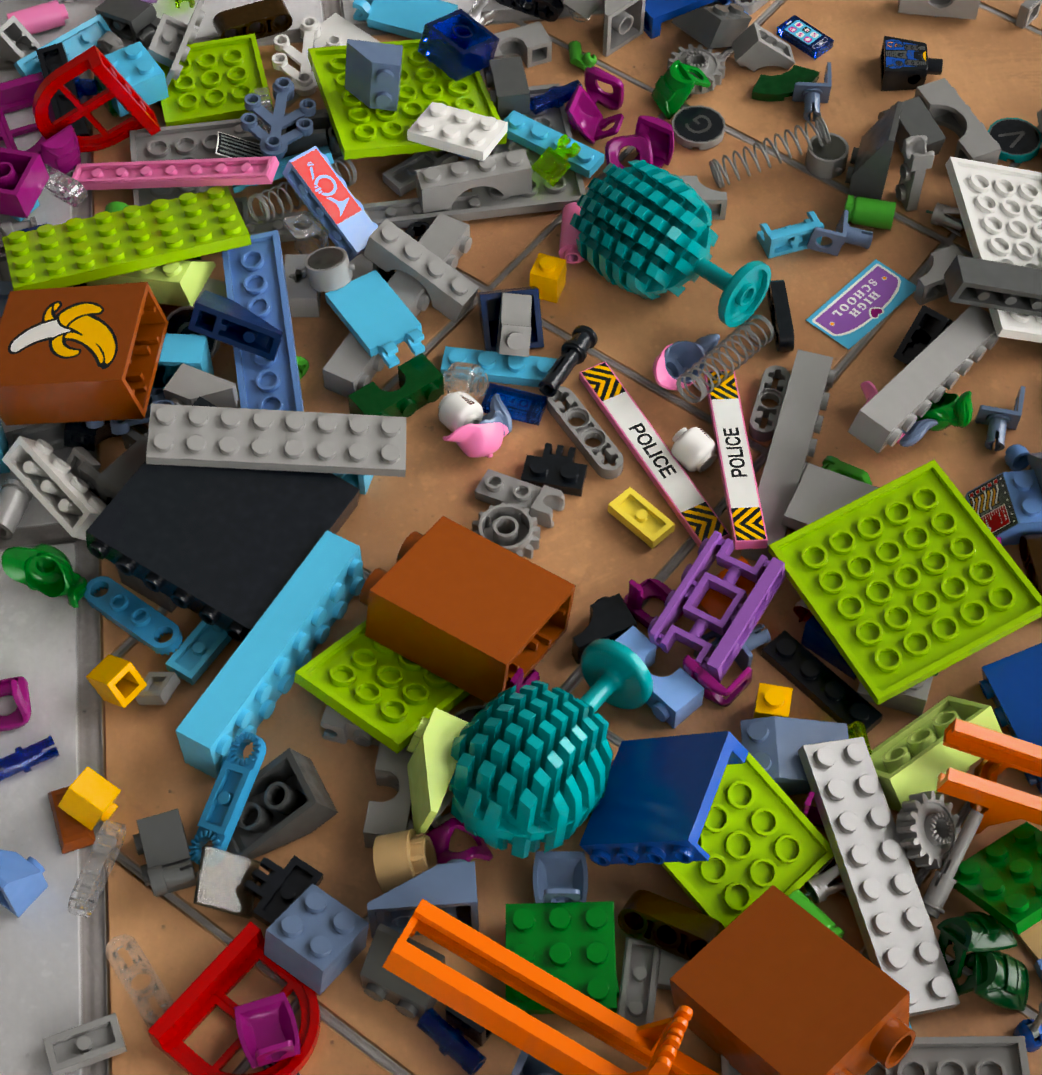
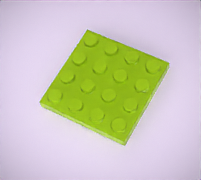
(214, 81)
(377, 688)
(752, 842)

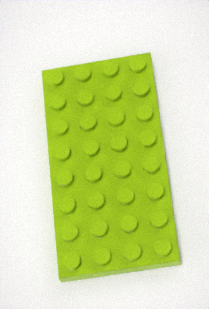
(125, 240)

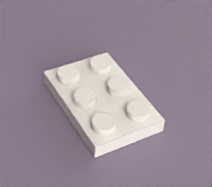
(457, 131)

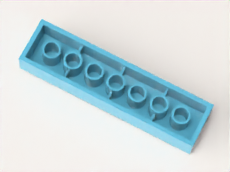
(272, 653)

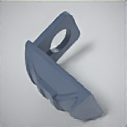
(560, 877)

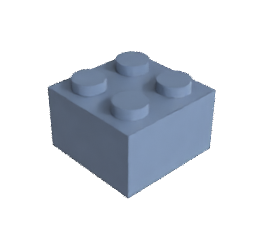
(315, 938)

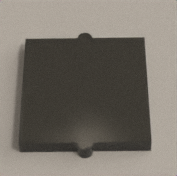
(222, 882)

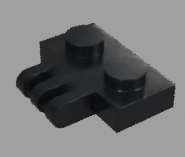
(556, 470)
(280, 887)

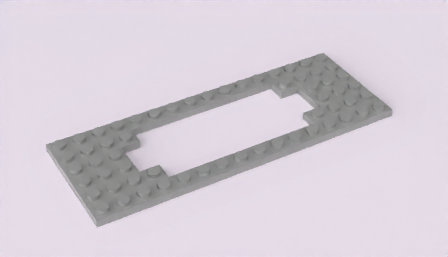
(483, 202)

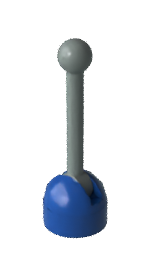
(1031, 1029)

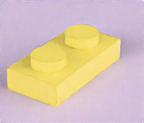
(641, 517)

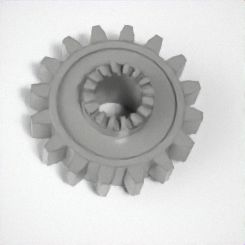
(704, 59)
(510, 528)
(927, 829)

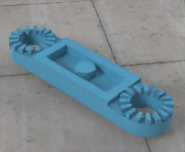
(133, 615)
(228, 795)

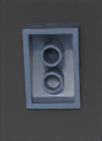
(776, 743)
(446, 886)

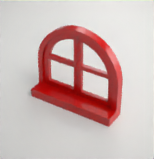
(116, 87)
(211, 991)

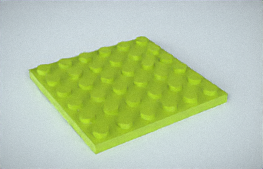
(381, 133)
(907, 581)

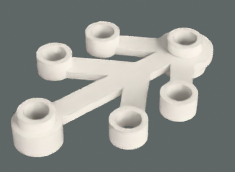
(304, 81)

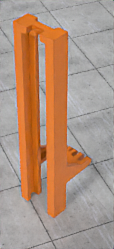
(985, 795)
(650, 1044)

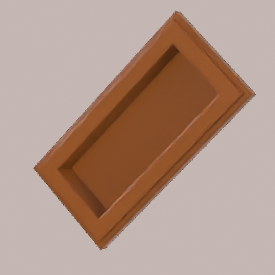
(70, 832)

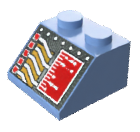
(1009, 505)

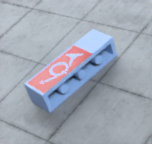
(330, 201)

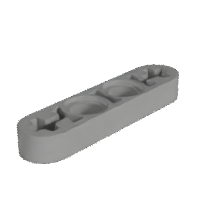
(588, 430)

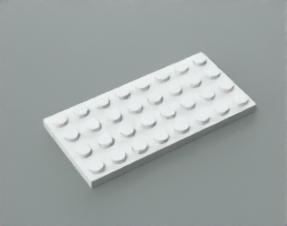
(1002, 225)

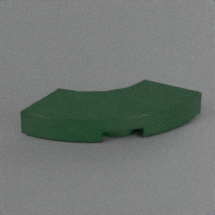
(781, 86)

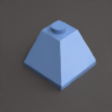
(20, 881)

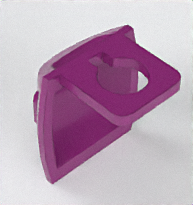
(587, 118)
(661, 138)
(62, 150)
(267, 1030)

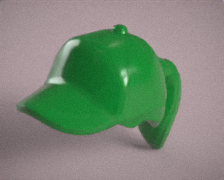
(950, 411)
(46, 571)

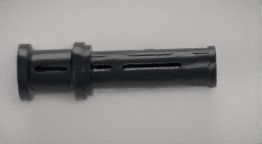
(572, 353)

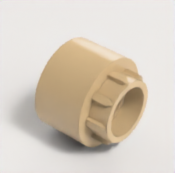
(402, 857)

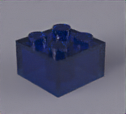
(458, 44)

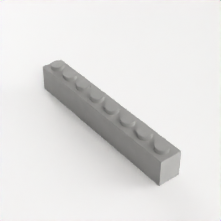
(350, 364)
(925, 380)
(793, 442)

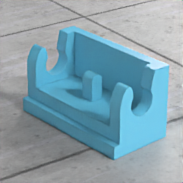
(788, 238)

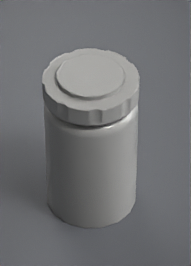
(13, 503)

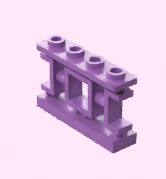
(740, 615)

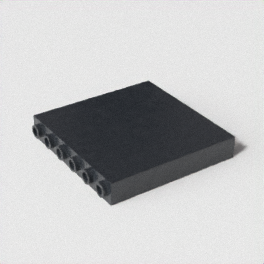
(219, 534)

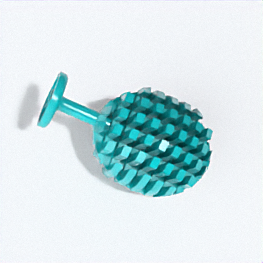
(655, 235)
(542, 757)

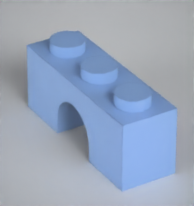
(672, 696)

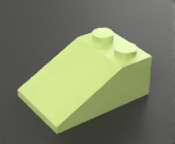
(431, 765)

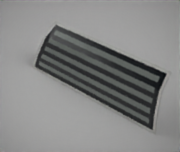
(235, 147)

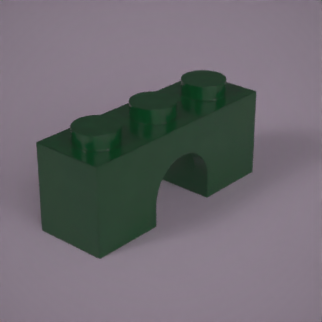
(419, 385)

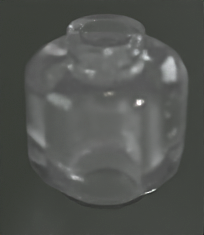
(466, 378)

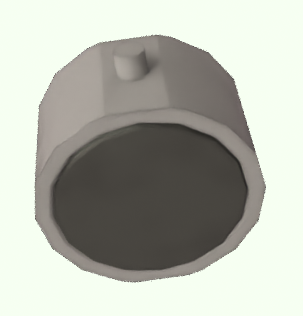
(827, 160)
(328, 269)

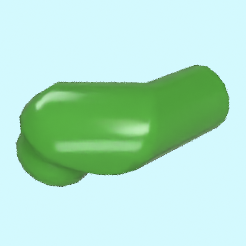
(578, 59)

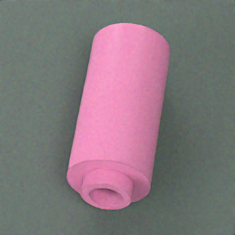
(41, 16)
(569, 234)

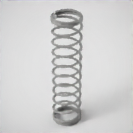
(820, 129)
(262, 201)
(704, 392)

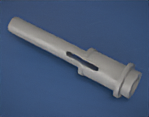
(944, 880)

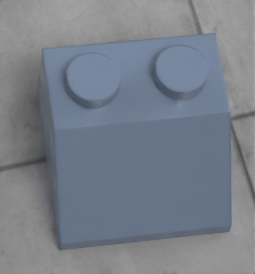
(374, 73)

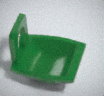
(675, 86)

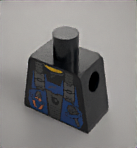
(906, 64)

